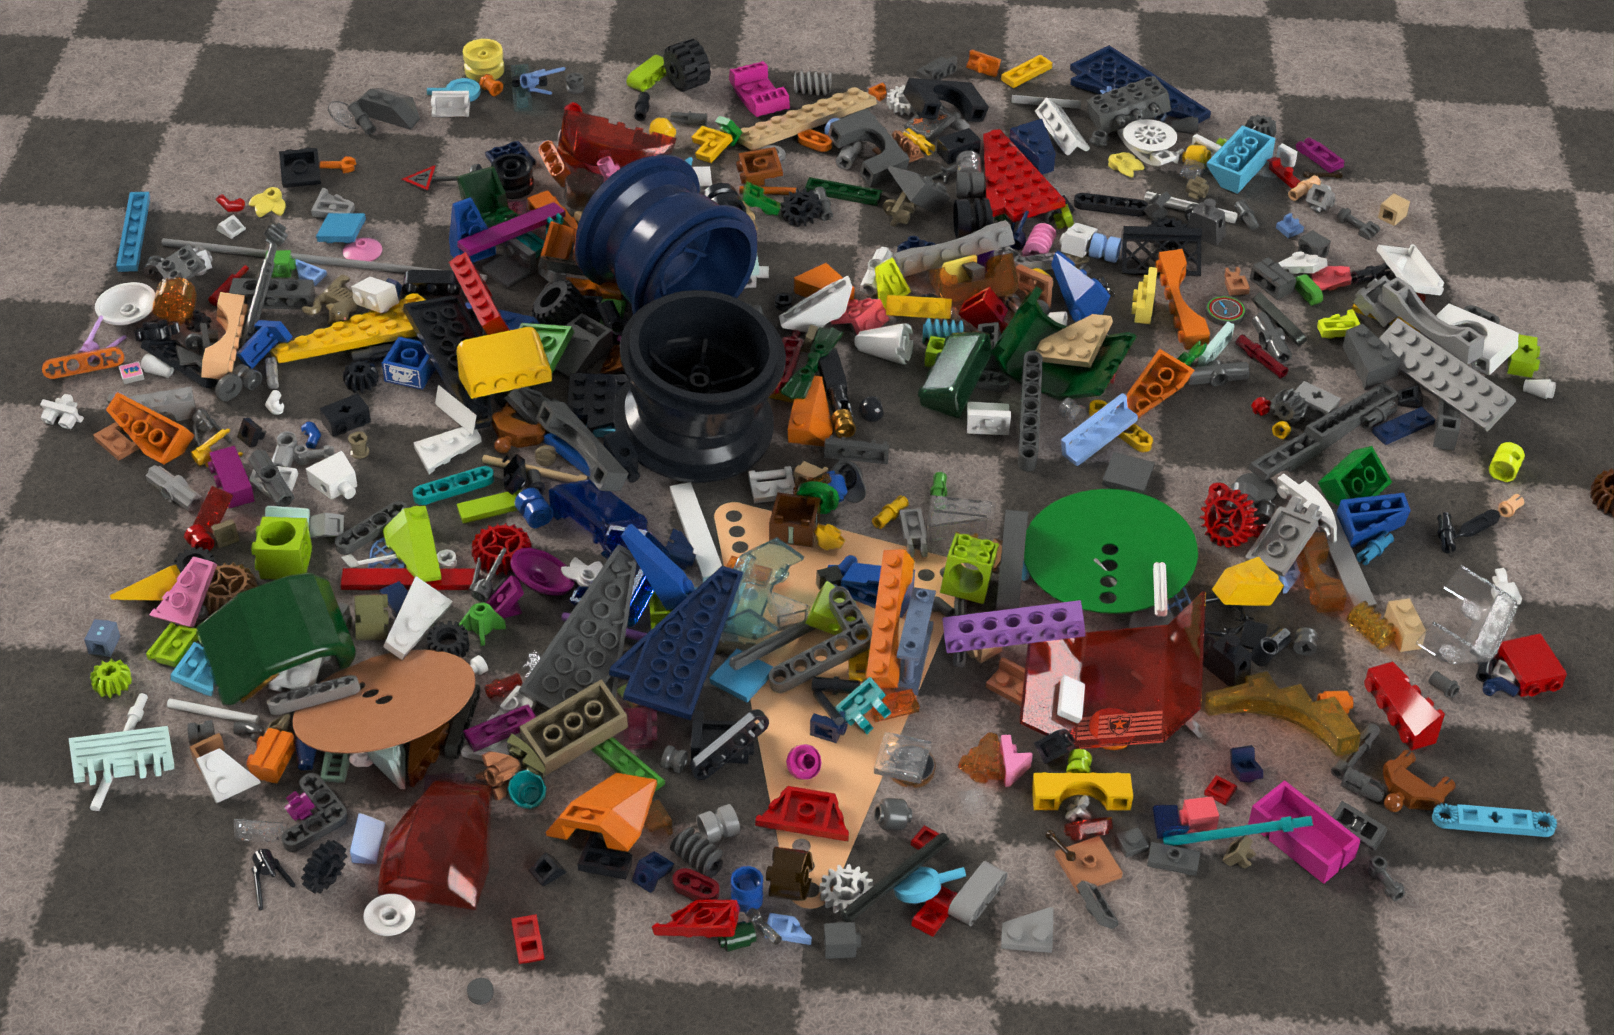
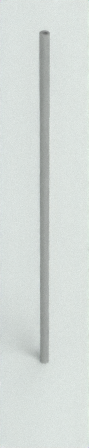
(302, 257)

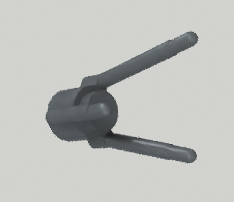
(203, 422)
(482, 589)

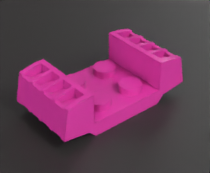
(757, 91)

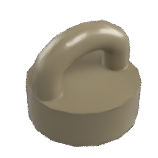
(545, 455)

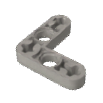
(1040, 261)

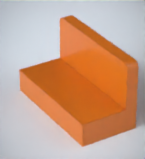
(558, 241)

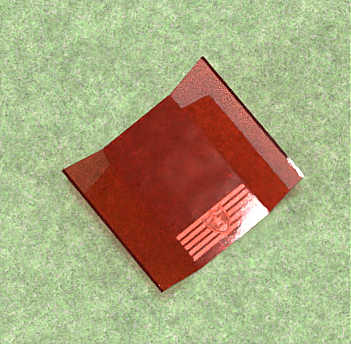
(1135, 680)

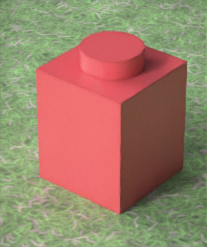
(1199, 814)

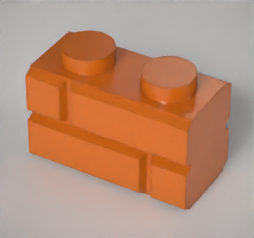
(271, 755)

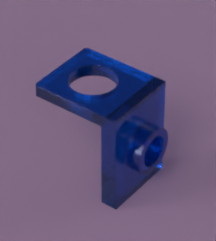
(1168, 821)

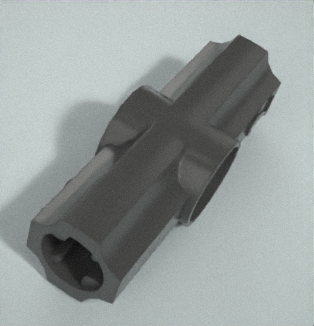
(1271, 337)
(1219, 373)
(271, 478)

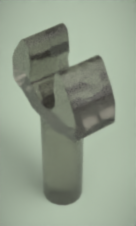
(760, 925)

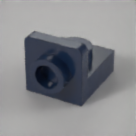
(826, 729)
(650, 870)

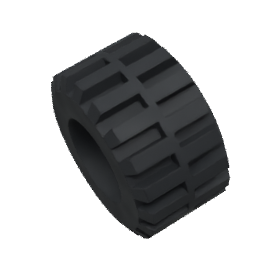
(558, 304)

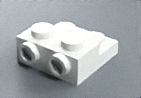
(297, 677)

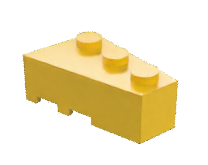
(1248, 584)

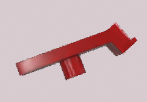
(1284, 174)

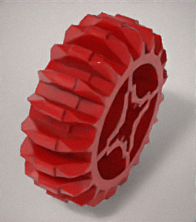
(1217, 506)
(491, 542)

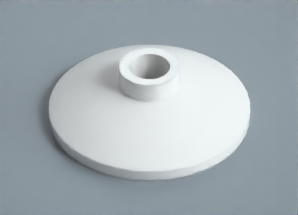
(387, 907)

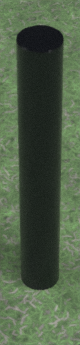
(828, 707)

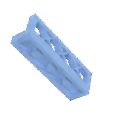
(1099, 431)

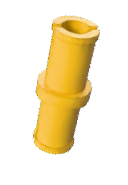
(920, 140)
(890, 512)

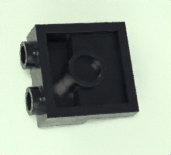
(300, 167)

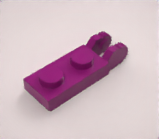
(1320, 155)

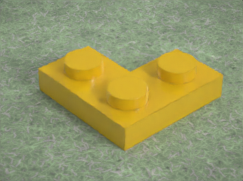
(712, 143)

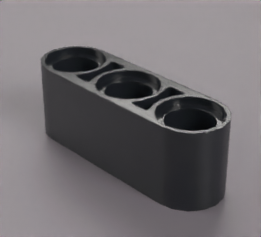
(431, 282)
(831, 370)

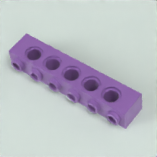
(1013, 626)

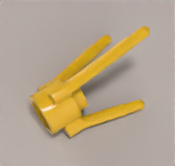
(201, 454)

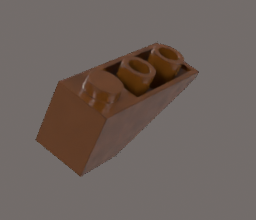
(425, 751)

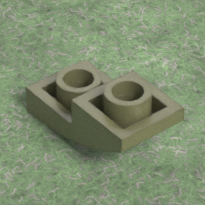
(531, 761)

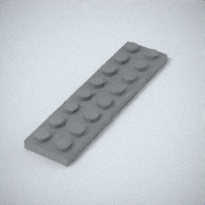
(1447, 376)

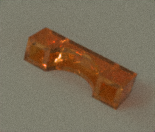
(1325, 592)

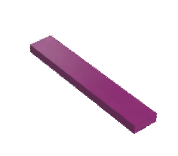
(509, 229)

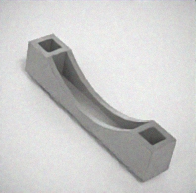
(929, 257)
(1461, 342)

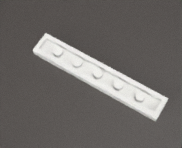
(695, 529)

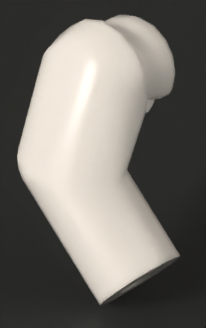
(273, 403)

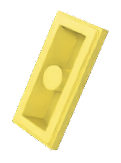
(955, 267)

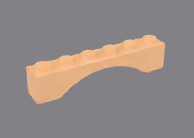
(220, 357)

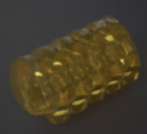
(1371, 625)

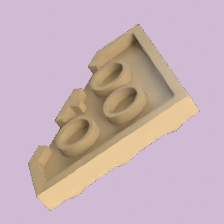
(1076, 343)

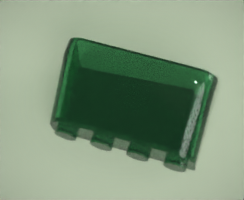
(956, 372)

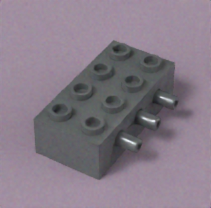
(1128, 104)

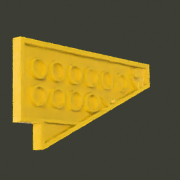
(354, 333)

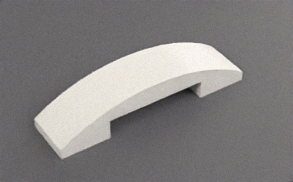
(1156, 159)

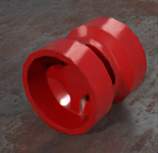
(198, 537)

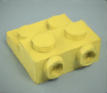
(1144, 298)

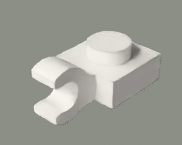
(1502, 583)

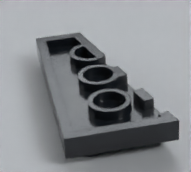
(166, 352)

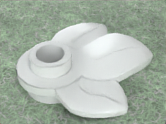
(581, 573)

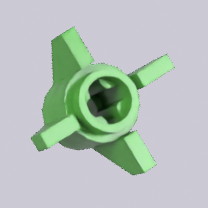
(482, 620)

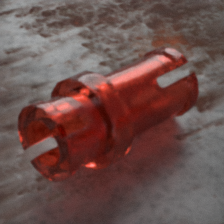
(500, 687)

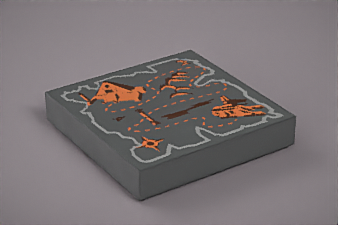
(930, 127)

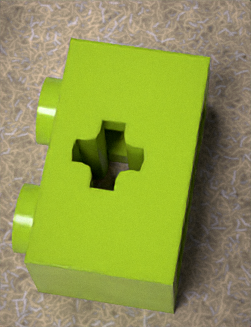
(1524, 359)

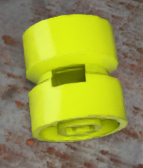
(1506, 462)

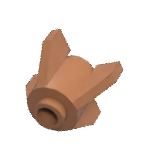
(499, 772)

